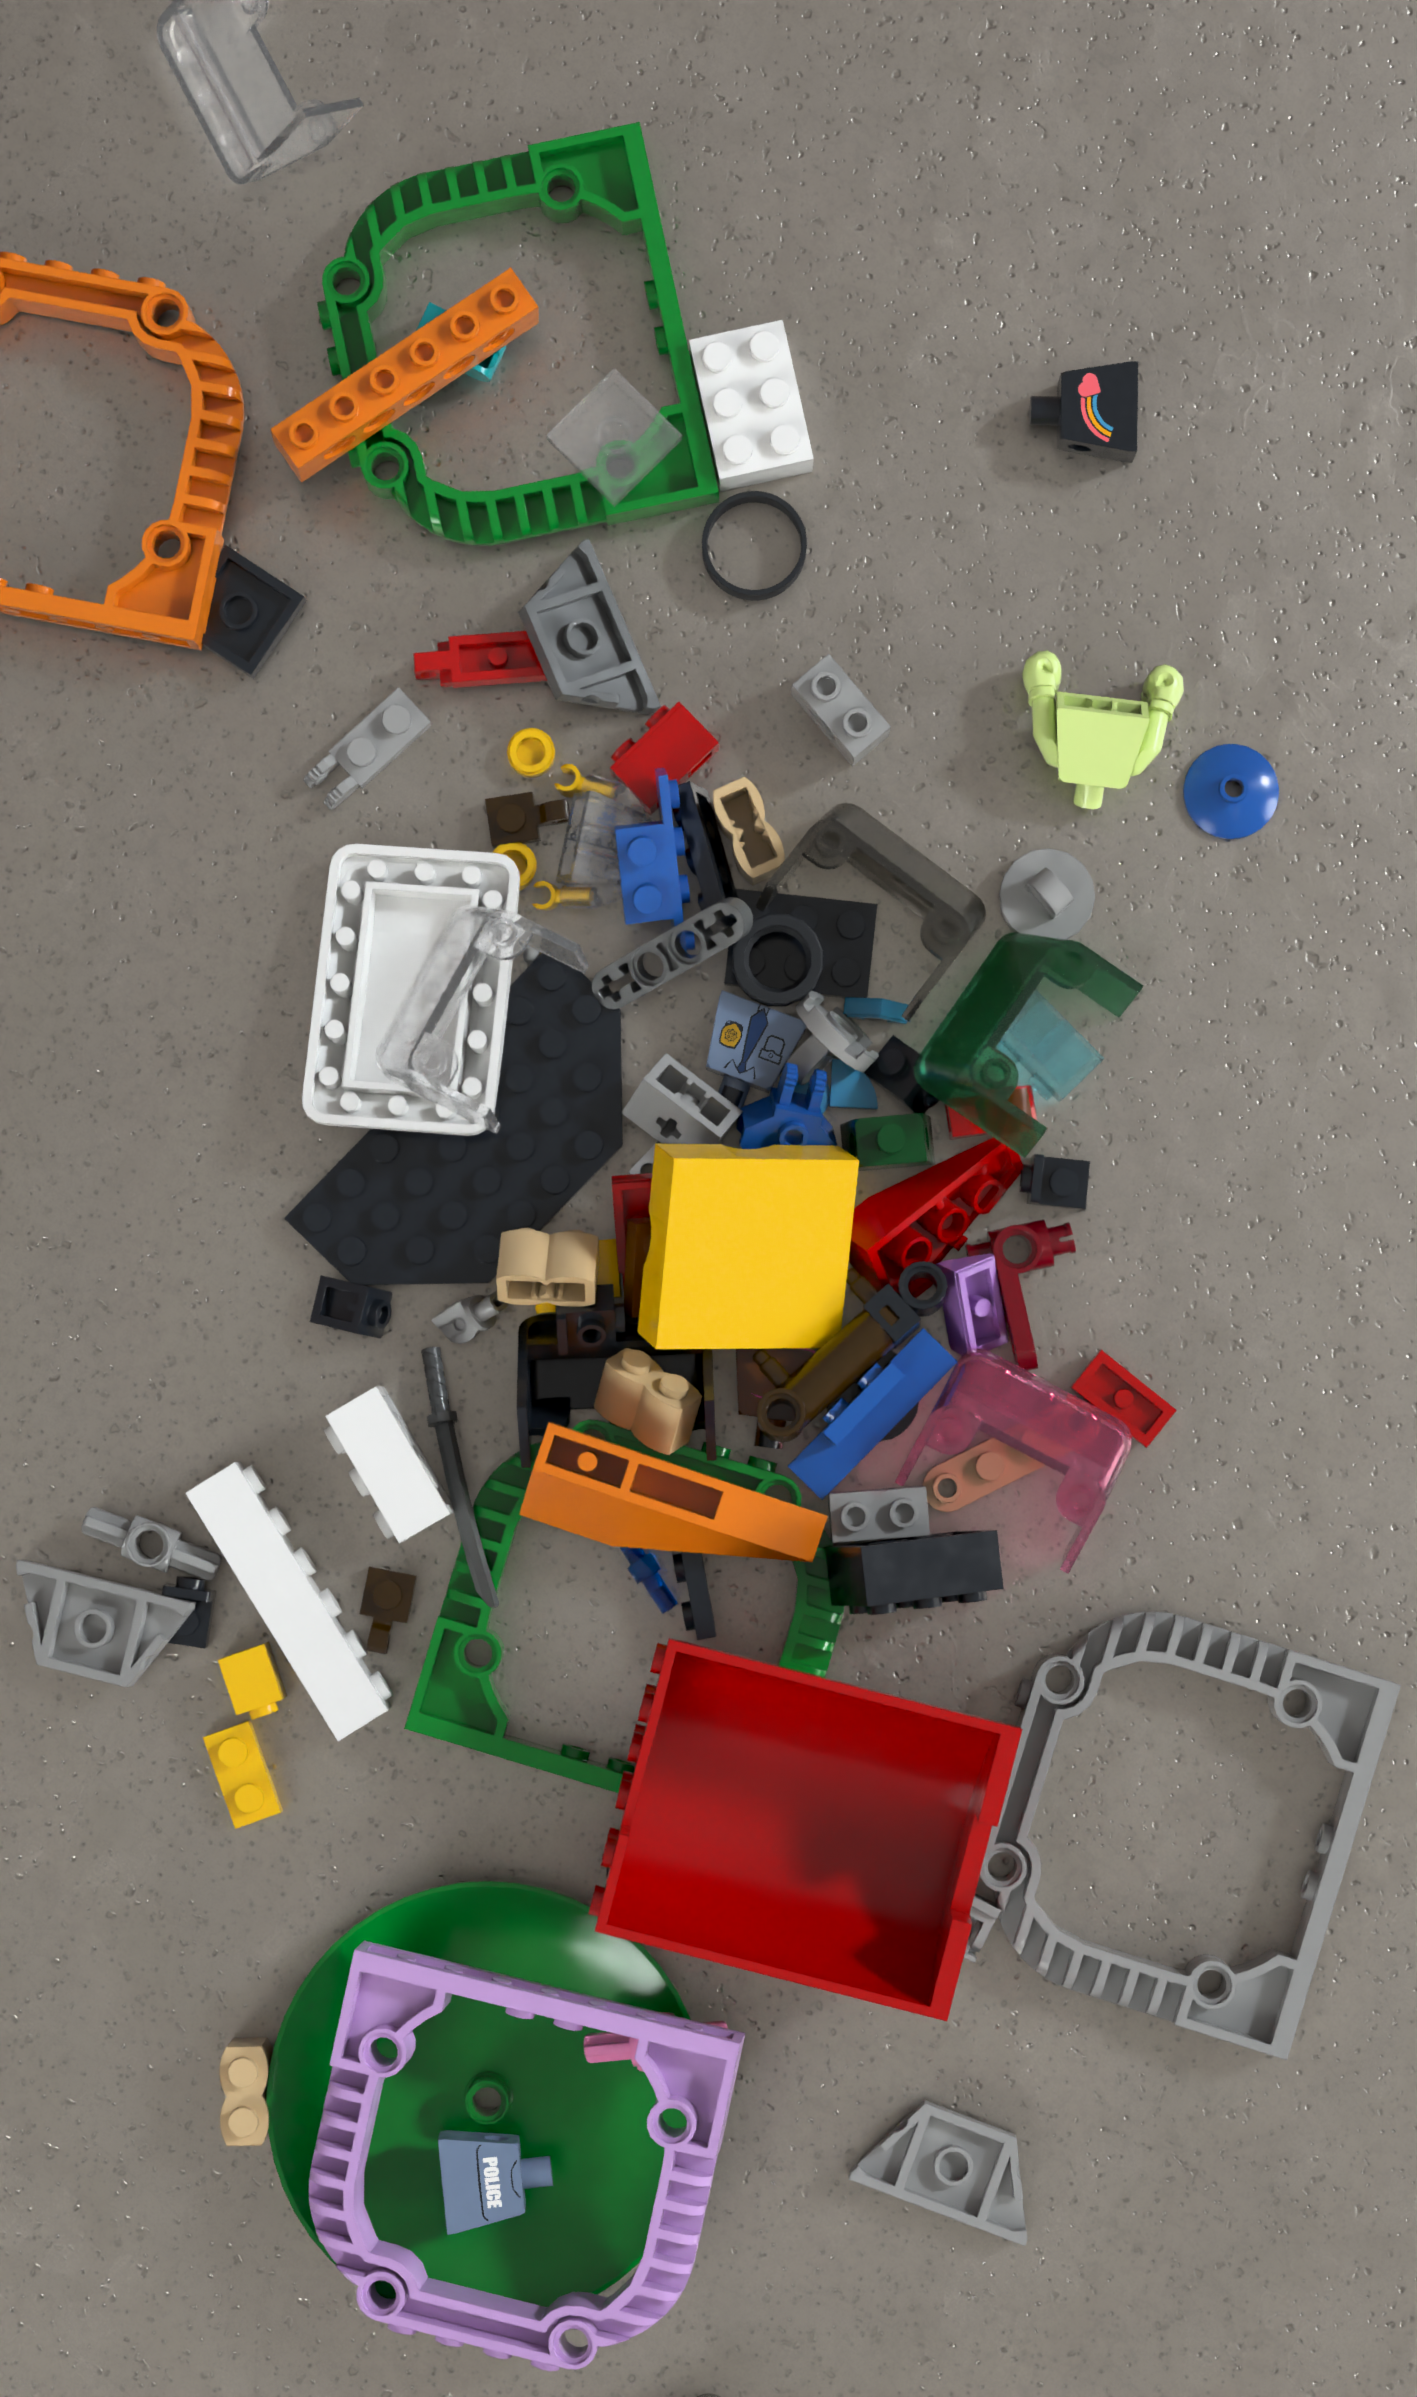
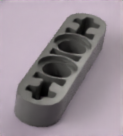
(672, 954)

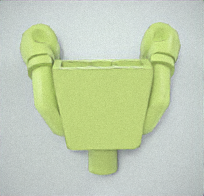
(1096, 737)

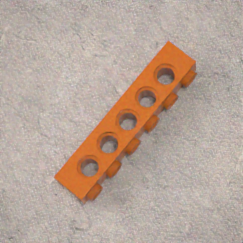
(405, 375)

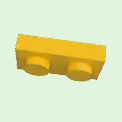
(242, 1774)

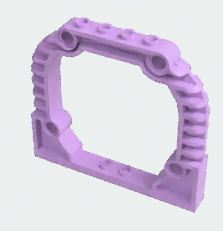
(685, 2062)

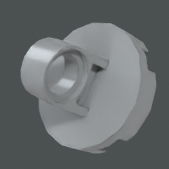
(1047, 894)
(832, 1036)

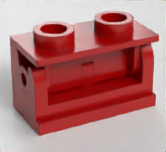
(672, 743)

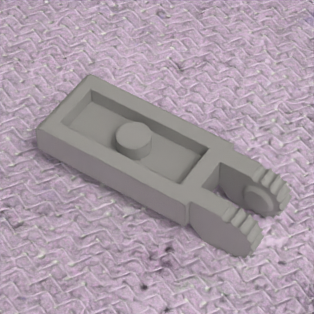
(371, 746)

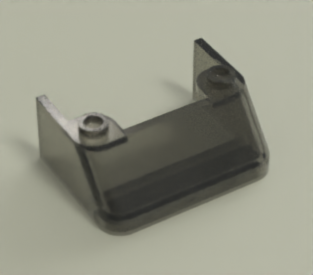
(852, 835)

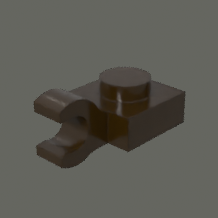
(518, 818)
(386, 1599)

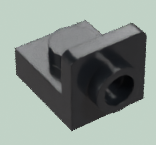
(1055, 1182)
(351, 1307)
(197, 1627)

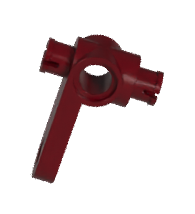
(1042, 1246)

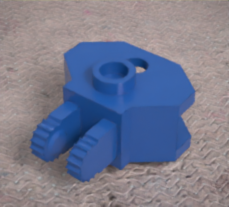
(787, 1115)

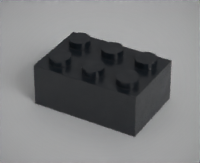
(914, 1571)

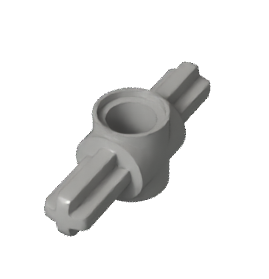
(175, 1552)

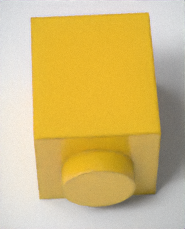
(253, 1680)

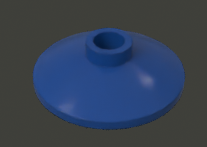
(1216, 810)

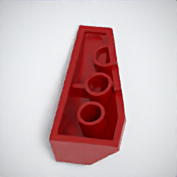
(928, 1213)

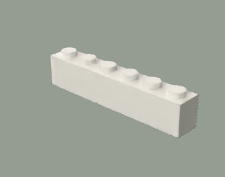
(289, 1599)

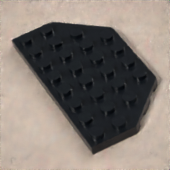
(437, 1203)

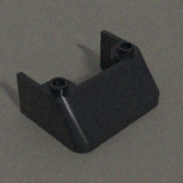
(555, 1384)

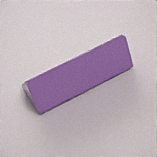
(973, 1304)

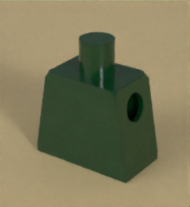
(889, 1141)

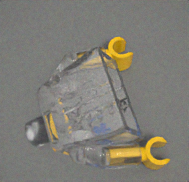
(589, 849)

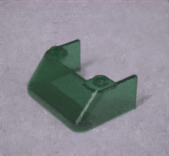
(962, 1056)

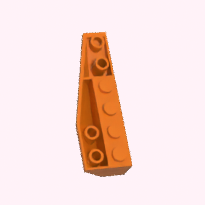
(658, 1505)

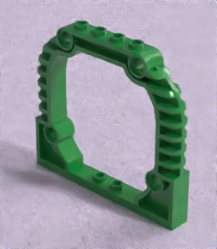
(610, 183)
(460, 1699)

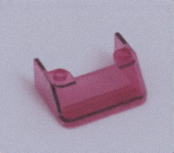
(1036, 1420)

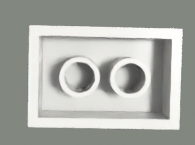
(751, 405)
(388, 1464)

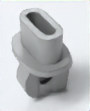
(469, 1317)

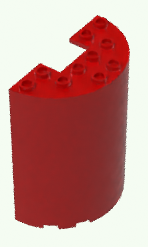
(803, 1828)

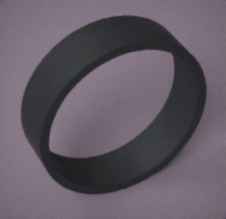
(754, 497)

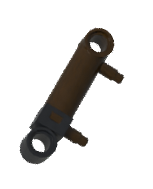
(882, 1325)

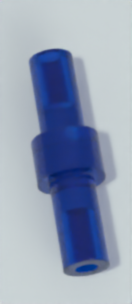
(645, 1570)

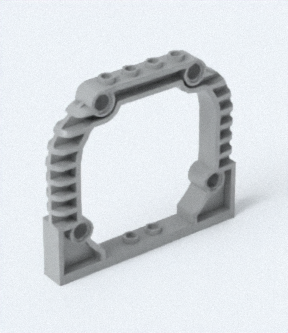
(1256, 1999)

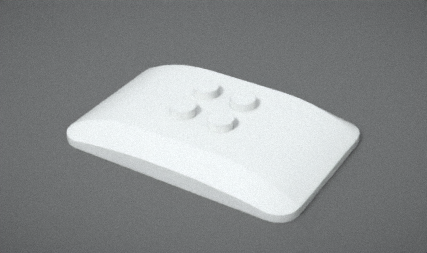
(374, 938)

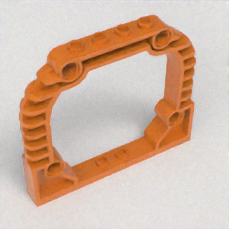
(161, 596)

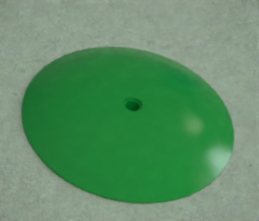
(577, 2112)

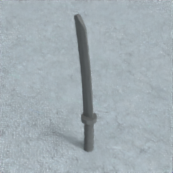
(443, 1421)

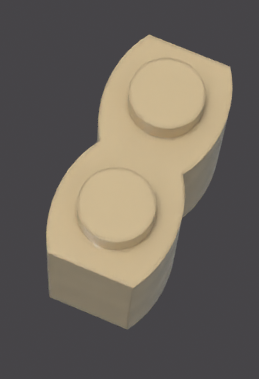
(741, 819)
(548, 1268)
(647, 1401)
(245, 2083)

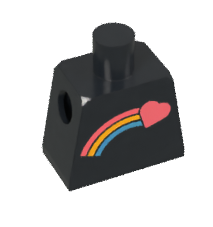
(1093, 411)

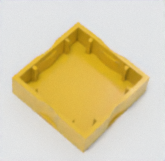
(747, 1246)

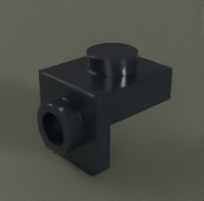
(895, 1074)

